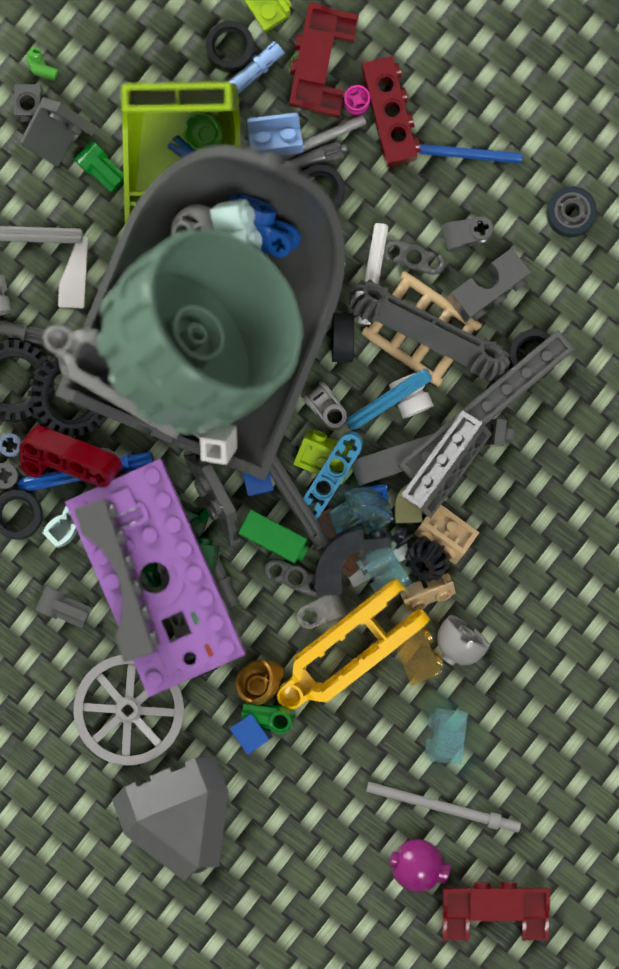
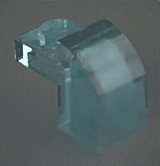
(362, 506)

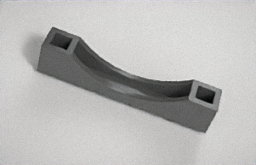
(134, 632)

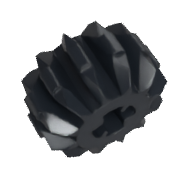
(427, 559)

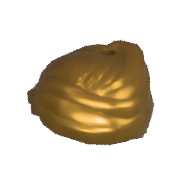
(254, 683)

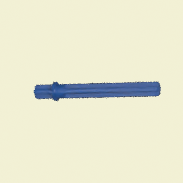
(129, 462)

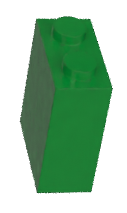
(274, 537)

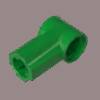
(96, 162)
(266, 716)

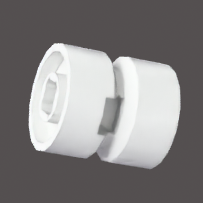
(415, 402)

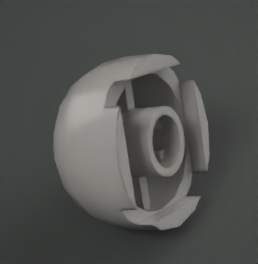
(460, 643)

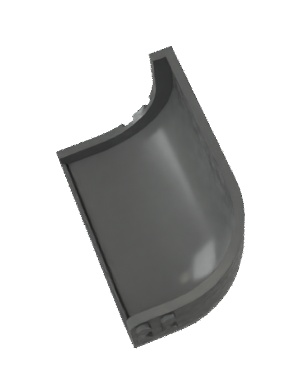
(311, 270)

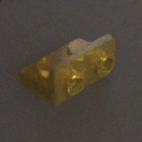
(418, 657)

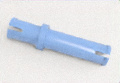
(257, 66)

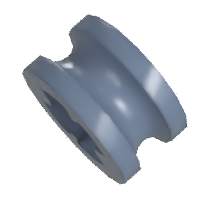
(4, 450)

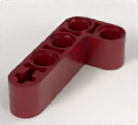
(52, 449)

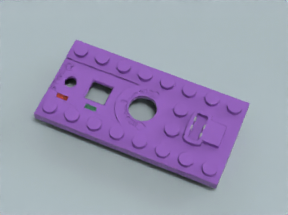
(162, 534)

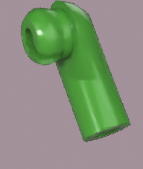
(38, 66)

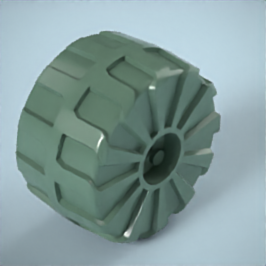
(200, 331)

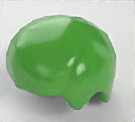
(203, 130)

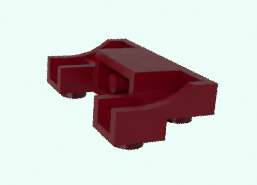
(315, 48)

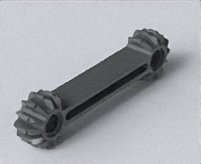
(376, 304)

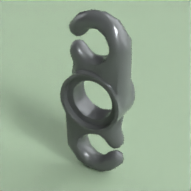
(423, 266)
(286, 568)

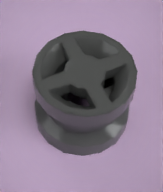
(10, 479)

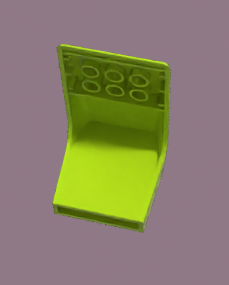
(156, 115)

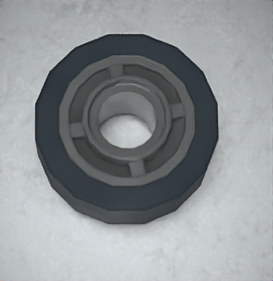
(566, 225)

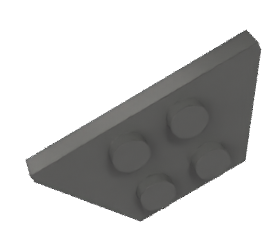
(219, 504)

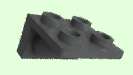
(53, 130)

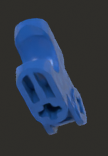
(272, 231)

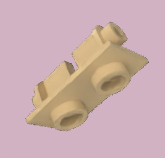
(417, 597)

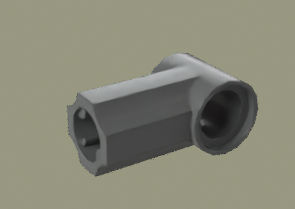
(58, 605)

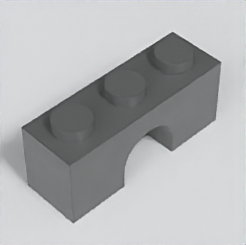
(507, 272)

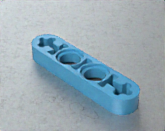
(332, 477)

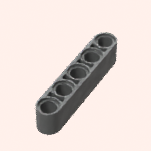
(383, 463)

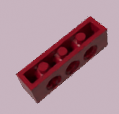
(393, 152)

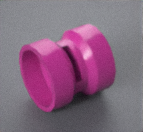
(357, 95)

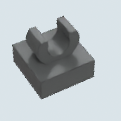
(499, 433)

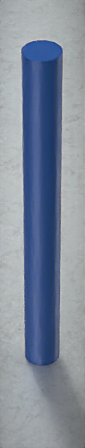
(469, 153)

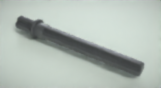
(298, 506)

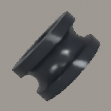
(402, 537)

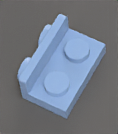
(276, 134)

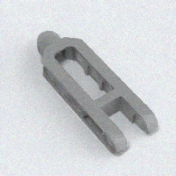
(64, 344)

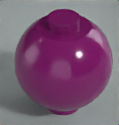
(418, 865)

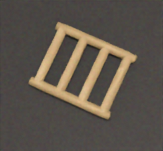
(393, 347)

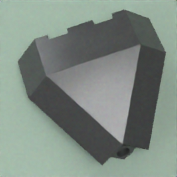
(178, 816)

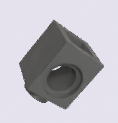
(26, 92)

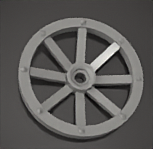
(135, 703)

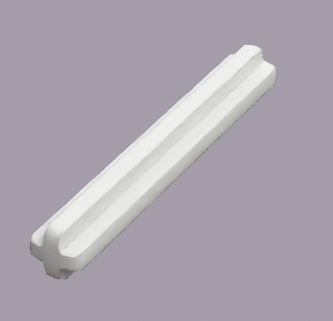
(375, 257)

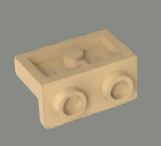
(448, 531)

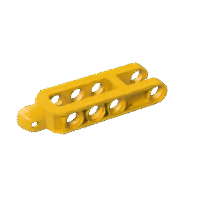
(301, 684)

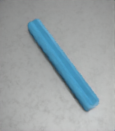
(389, 399)

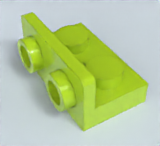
(269, 12)
(316, 450)

